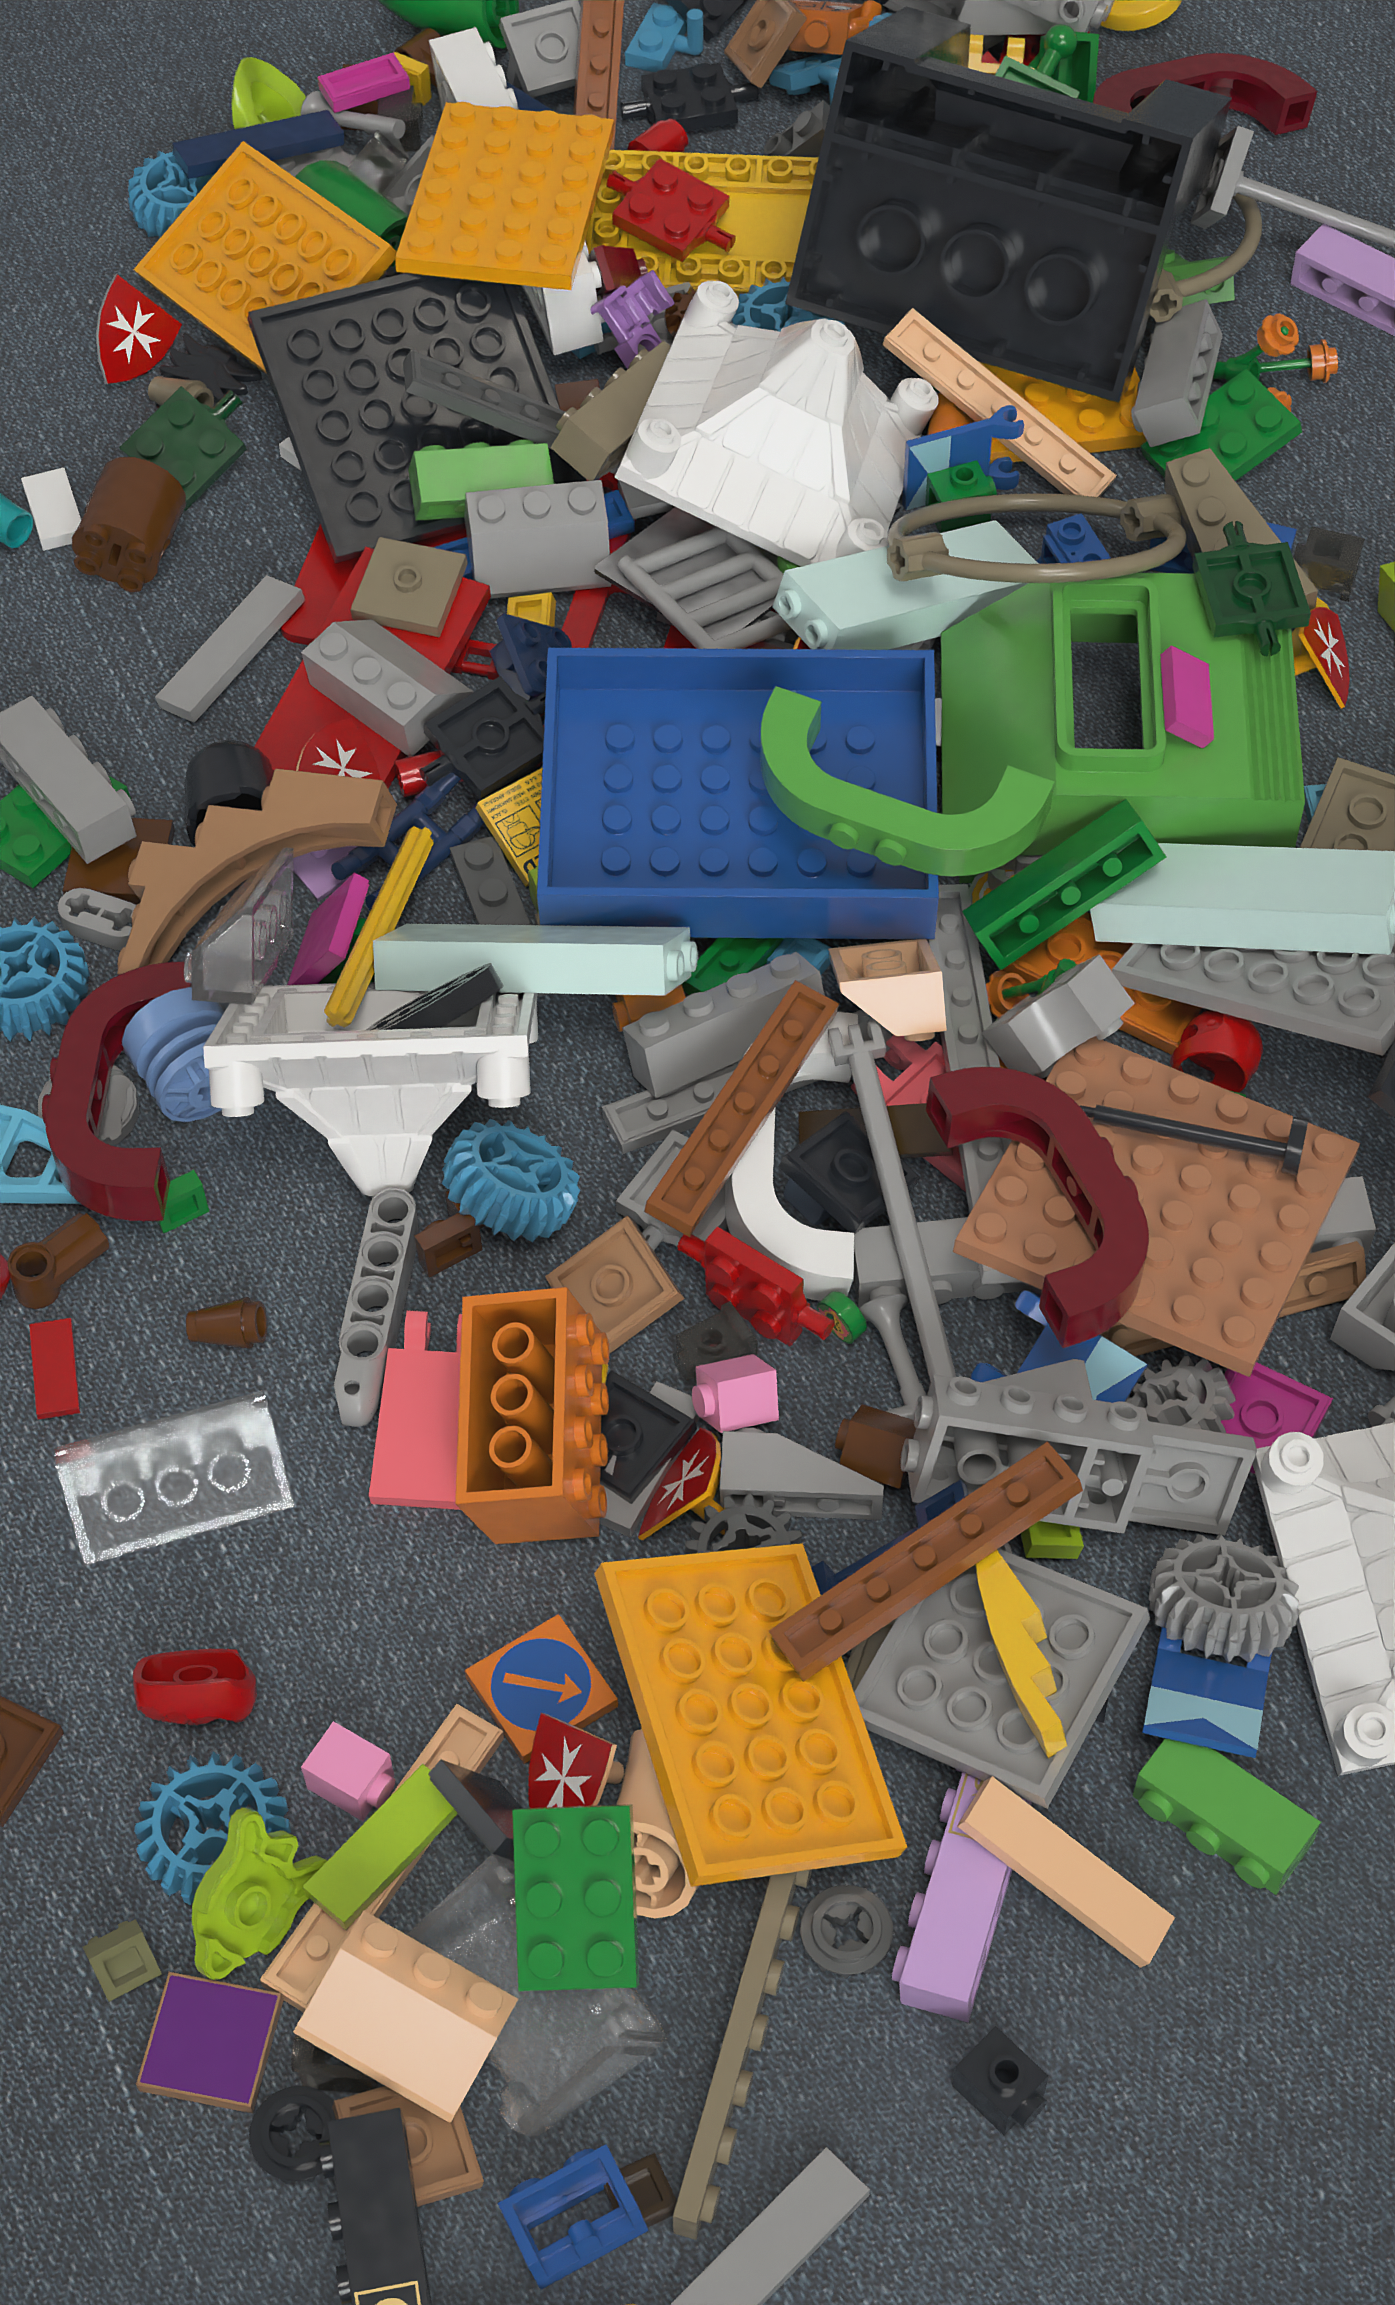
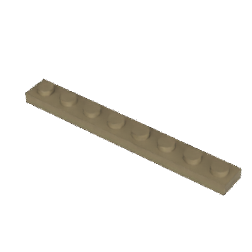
(744, 2032)

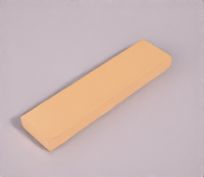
(1066, 1872)

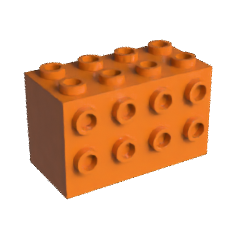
(531, 1417)

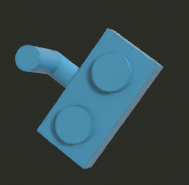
(662, 36)
(805, 72)

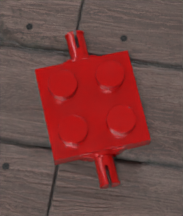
(671, 210)
(755, 1286)

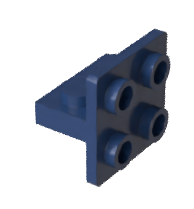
(524, 652)

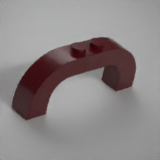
(1256, 87)
(1027, 1109)
(101, 1176)

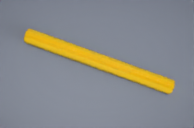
(380, 921)

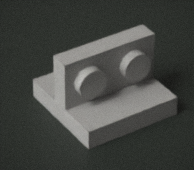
(543, 47)

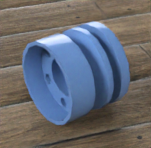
(168, 1052)

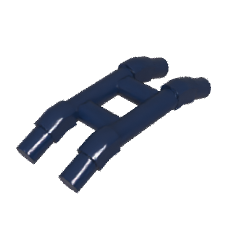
(414, 815)

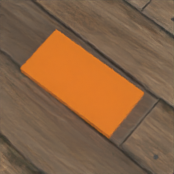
(1150, 1019)

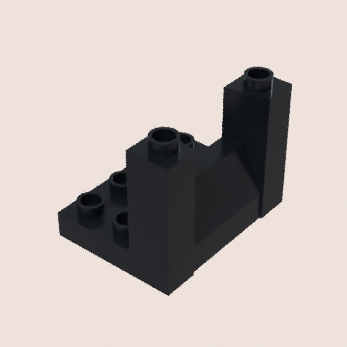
(997, 205)

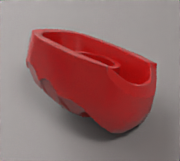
(194, 1686)

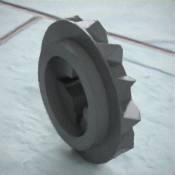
(840, 1906)

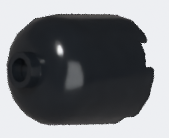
(226, 776)

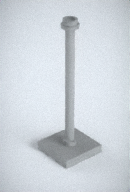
(1228, 180)

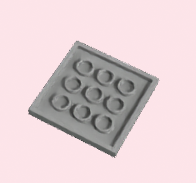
(947, 1695)

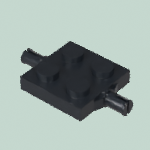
(691, 96)
(487, 738)

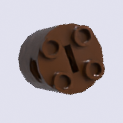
(128, 522)

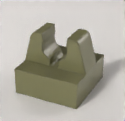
(121, 1959)

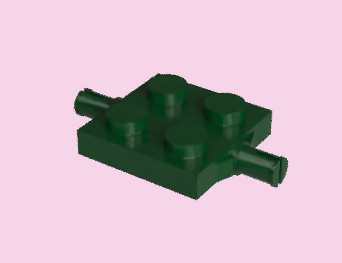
(188, 441)
(1251, 589)

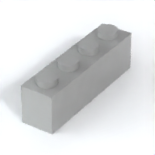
(1177, 375)
(63, 780)
(711, 1026)

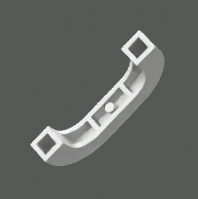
(756, 1215)

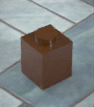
(874, 1444)

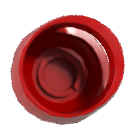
(1222, 1045)

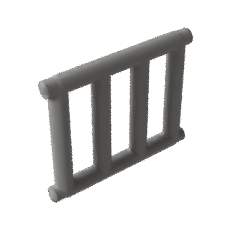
(691, 623)

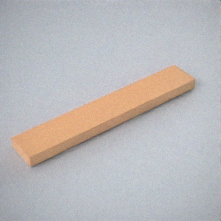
(983, 394)
(317, 1939)

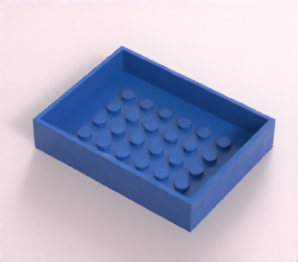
(665, 806)

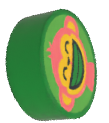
(848, 1318)

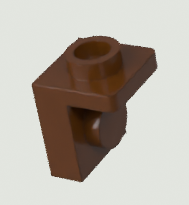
(448, 1240)

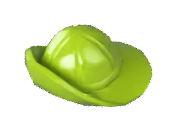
(263, 94)

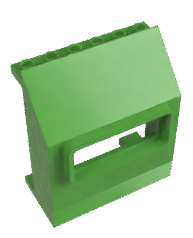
(1013, 706)

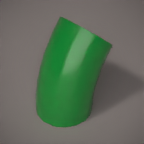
(456, 16)
(356, 198)

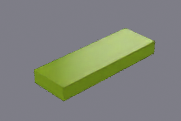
(380, 1849)

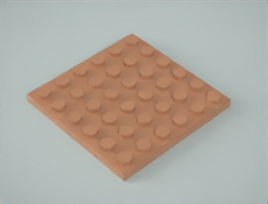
(1219, 1220)

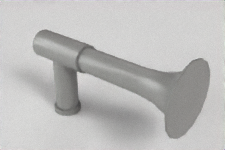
(370, 123)
(885, 1316)

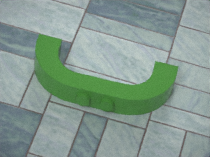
(886, 826)

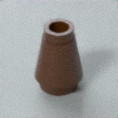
(229, 1324)

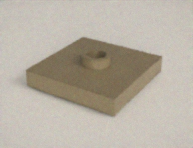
(409, 586)

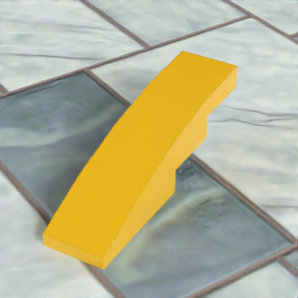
(1016, 1630)

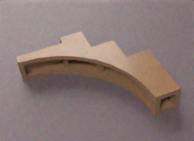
(233, 843)

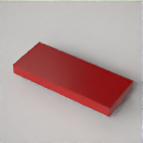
(54, 1368)

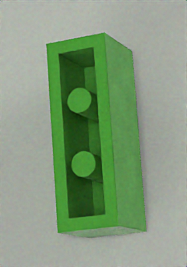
(444, 475)
(1226, 1812)

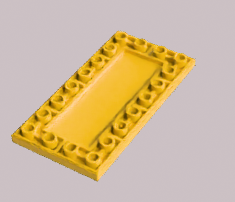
(763, 213)

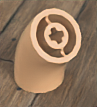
(659, 1868)

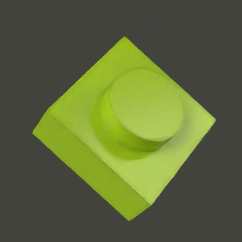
(1052, 1541)

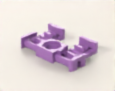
(628, 312)

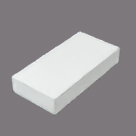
(52, 507)

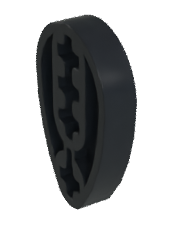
(444, 1002)

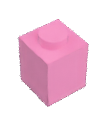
(736, 1393)
(349, 1772)

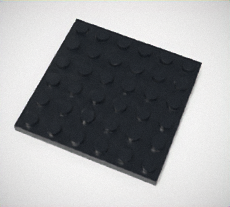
(346, 401)

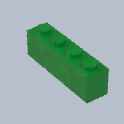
(1063, 884)

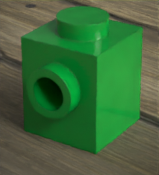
(959, 483)

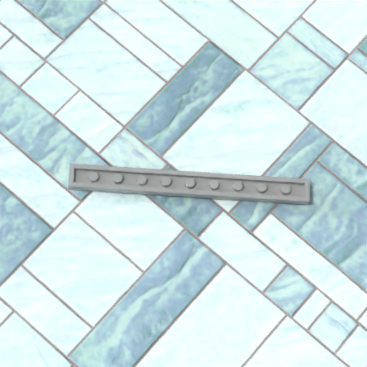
(963, 1042)

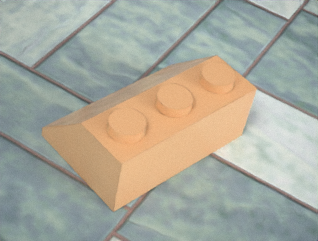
(894, 985)
(406, 2016)

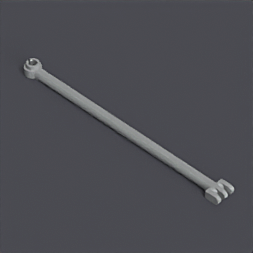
(861, 1057)

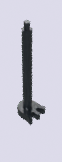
(1286, 1152)

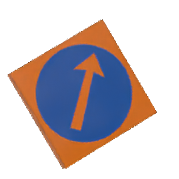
(540, 1675)

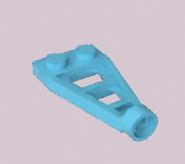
(22, 1126)

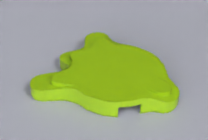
(248, 1895)

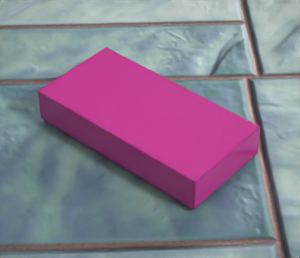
(363, 82)
(1187, 697)

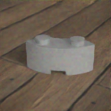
(1069, 1012)

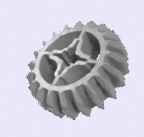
(1223, 1598)

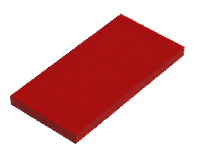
(307, 710)

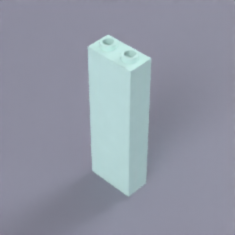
(862, 607)
(1257, 900)
(538, 957)

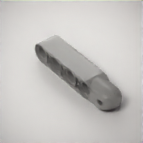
(361, 1378)

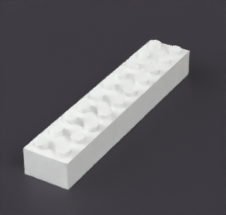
(469, 73)

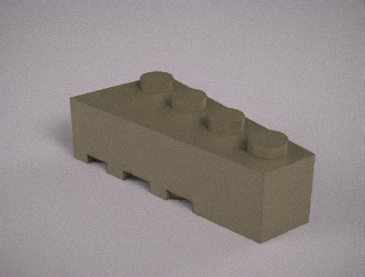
(601, 430)
(1210, 501)

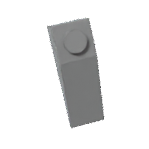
(793, 1478)

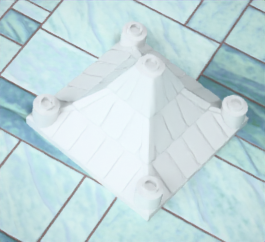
(775, 433)
(364, 1088)
(1336, 1537)

